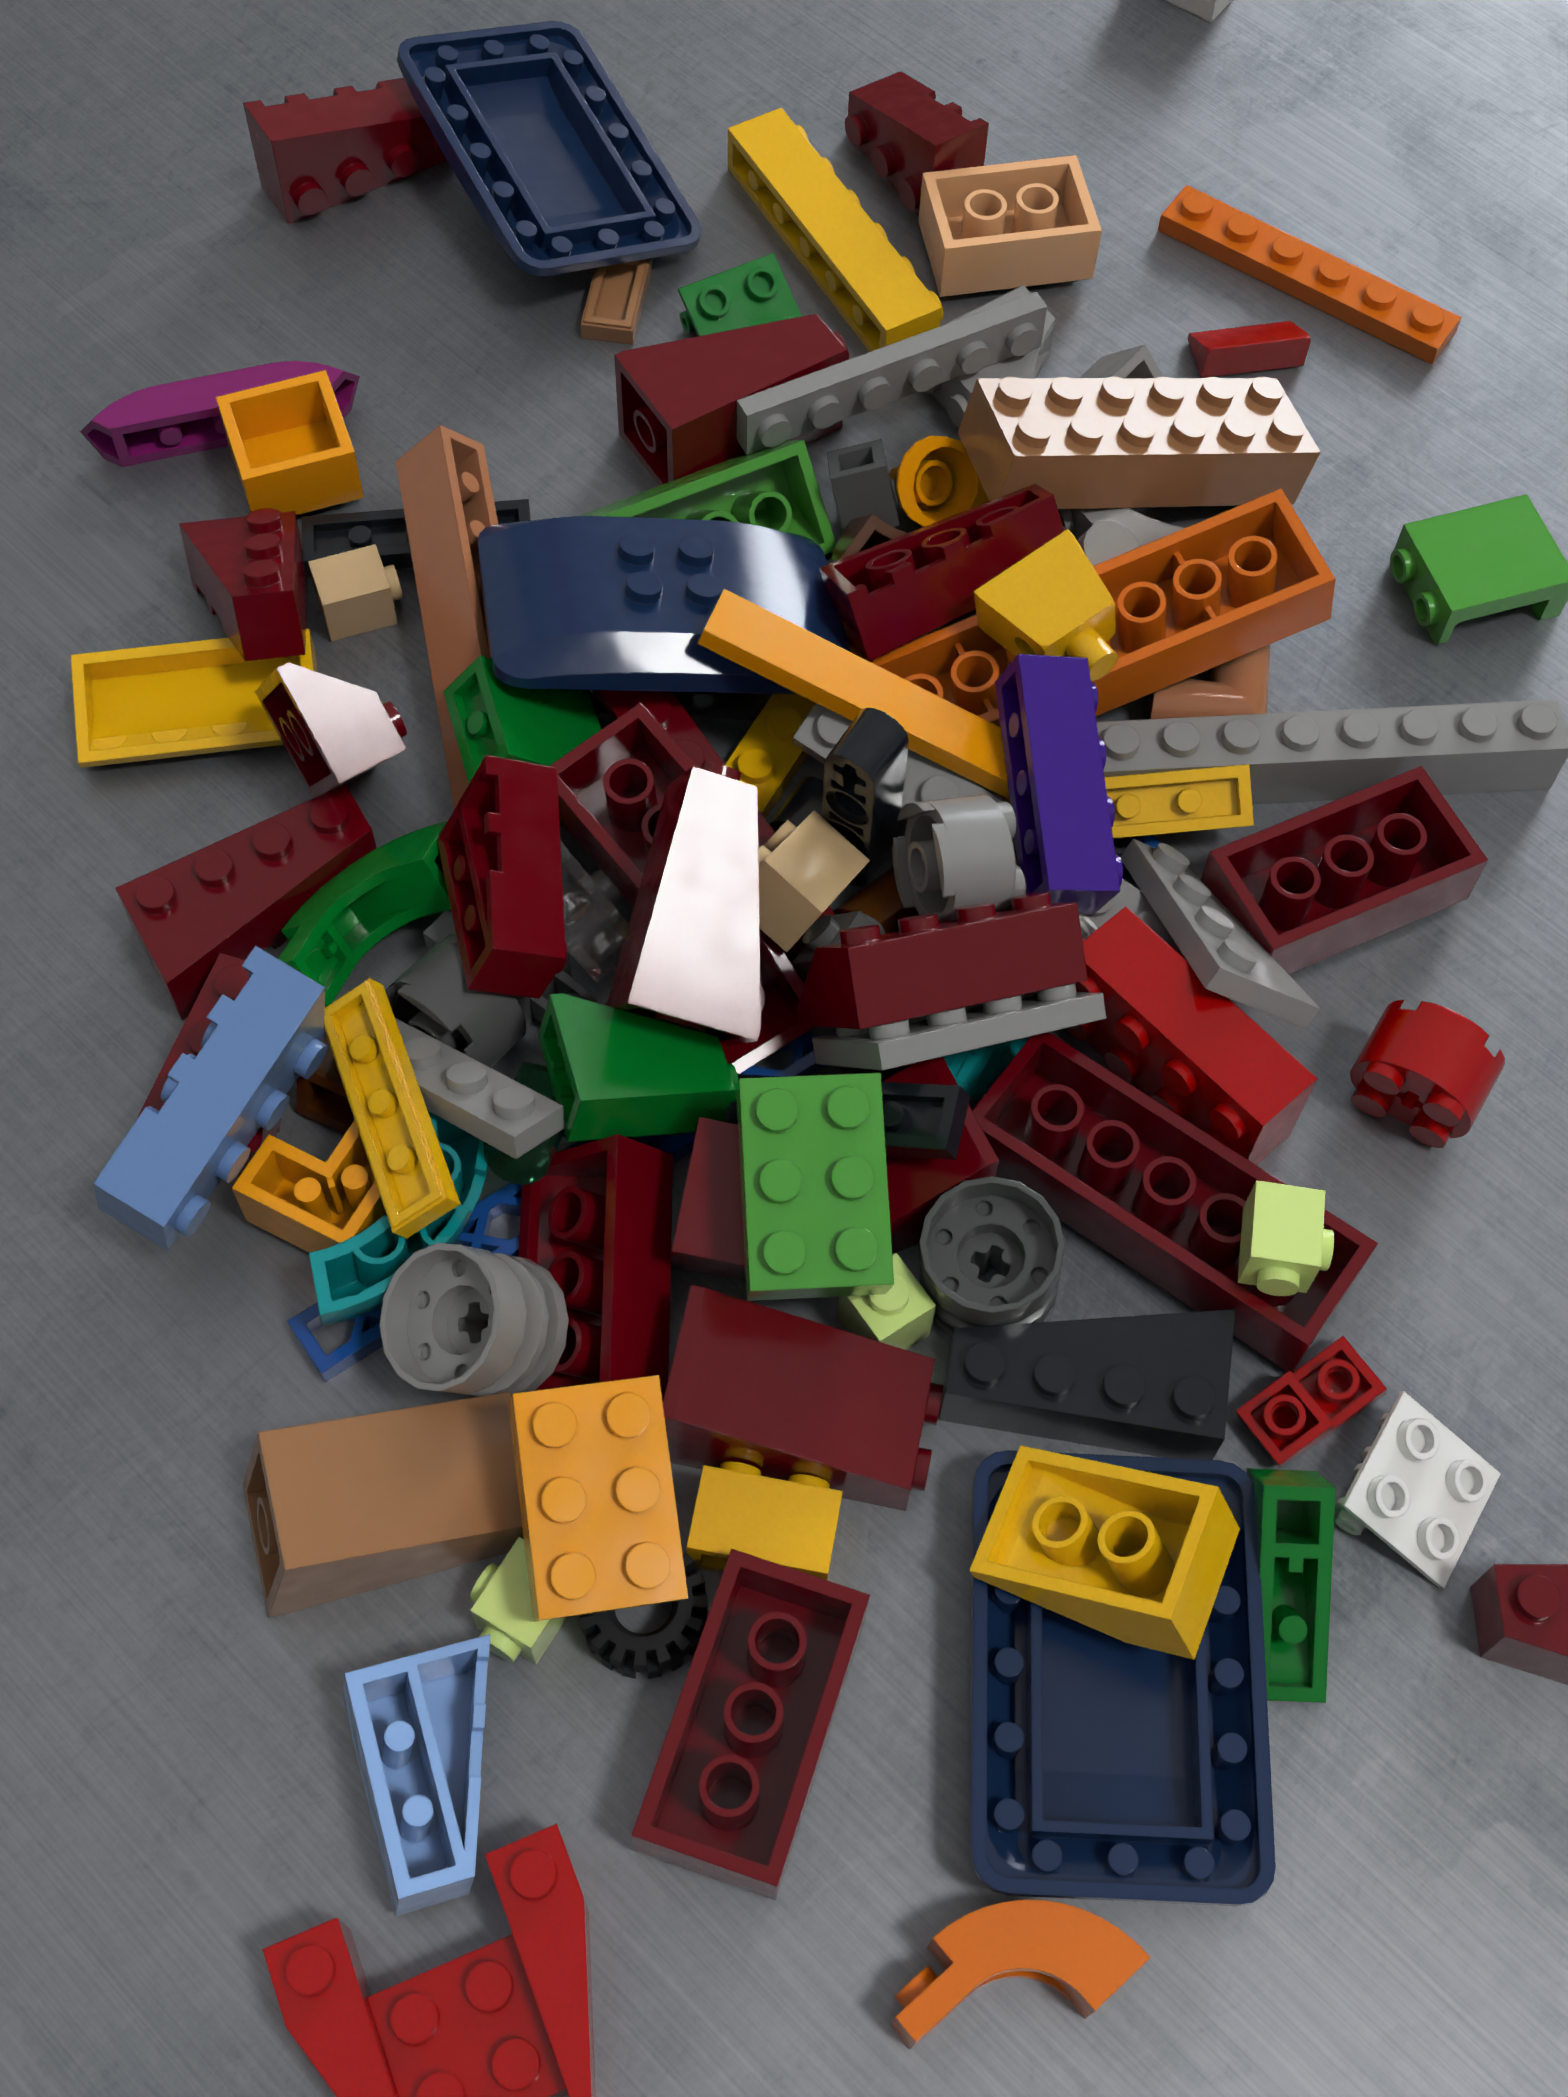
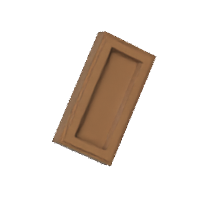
(616, 302)

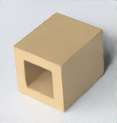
(355, 592)

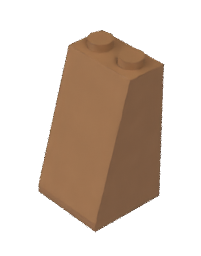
(380, 1499)

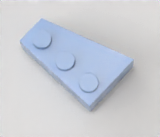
(420, 1764)

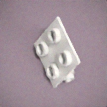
(1418, 1490)

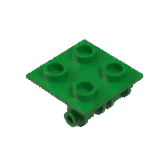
(738, 298)

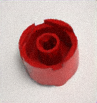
(1426, 1071)

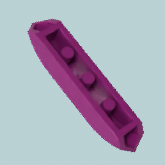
(185, 414)

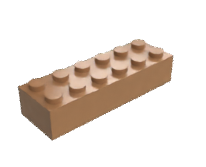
(1137, 440)

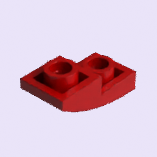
(1311, 1402)

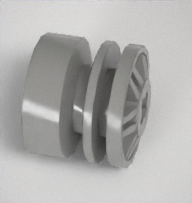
(473, 1321)

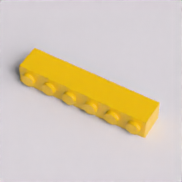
(830, 231)

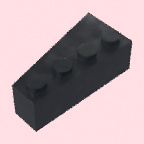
(1098, 1382)

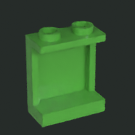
(1480, 565)

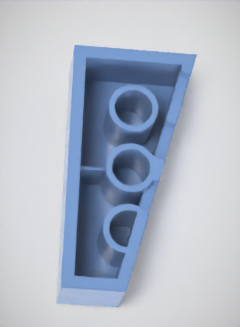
(216, 1102)

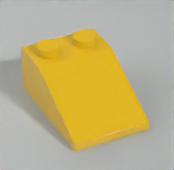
(1110, 1547)

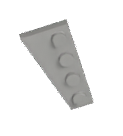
(1212, 938)

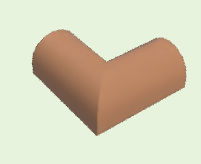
(1231, 689)

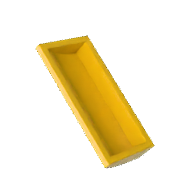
(172, 701)

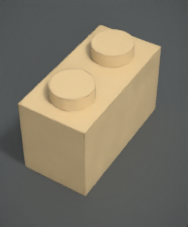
(802, 875)

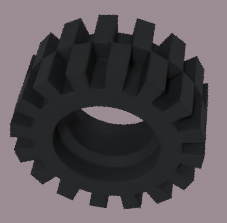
(655, 1649)

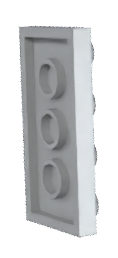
(959, 1029)

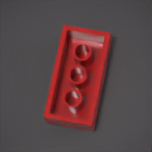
(1188, 1042)

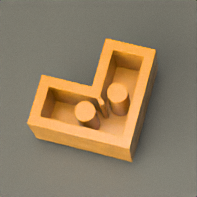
(310, 1199)

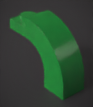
(364, 906)

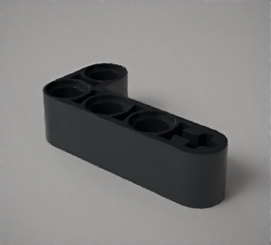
(859, 788)

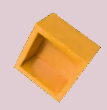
(291, 445)

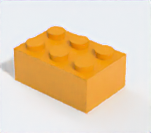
(596, 1498)

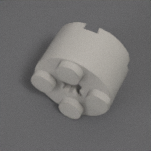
(957, 855)

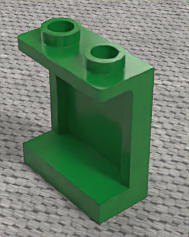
(515, 721)

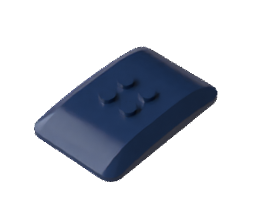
(547, 147)
(631, 595)
(1117, 1760)

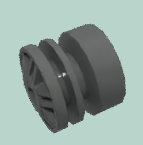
(986, 1227)

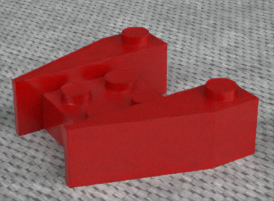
(478, 2026)

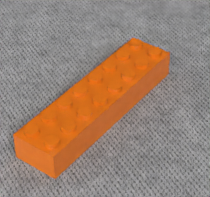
(1177, 610)

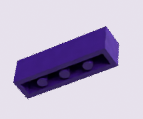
(1058, 780)

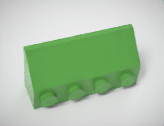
(762, 489)

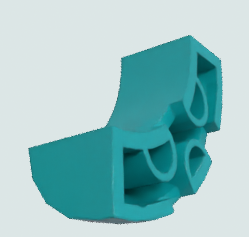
(358, 1271)

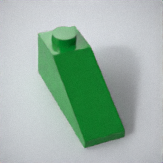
(1296, 1573)

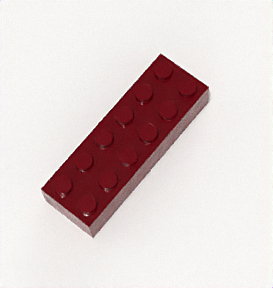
(1152, 1191)

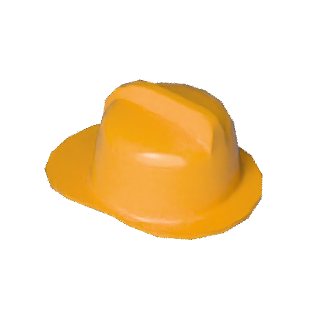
(936, 480)

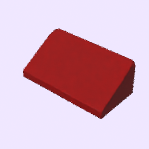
(1249, 348)

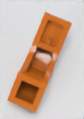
(1019, 1939)

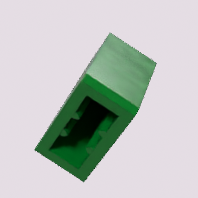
(631, 1071)

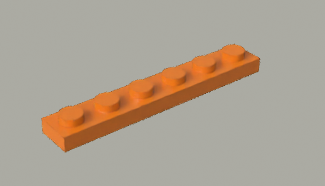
(1309, 274)

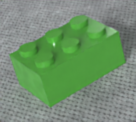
(814, 1186)

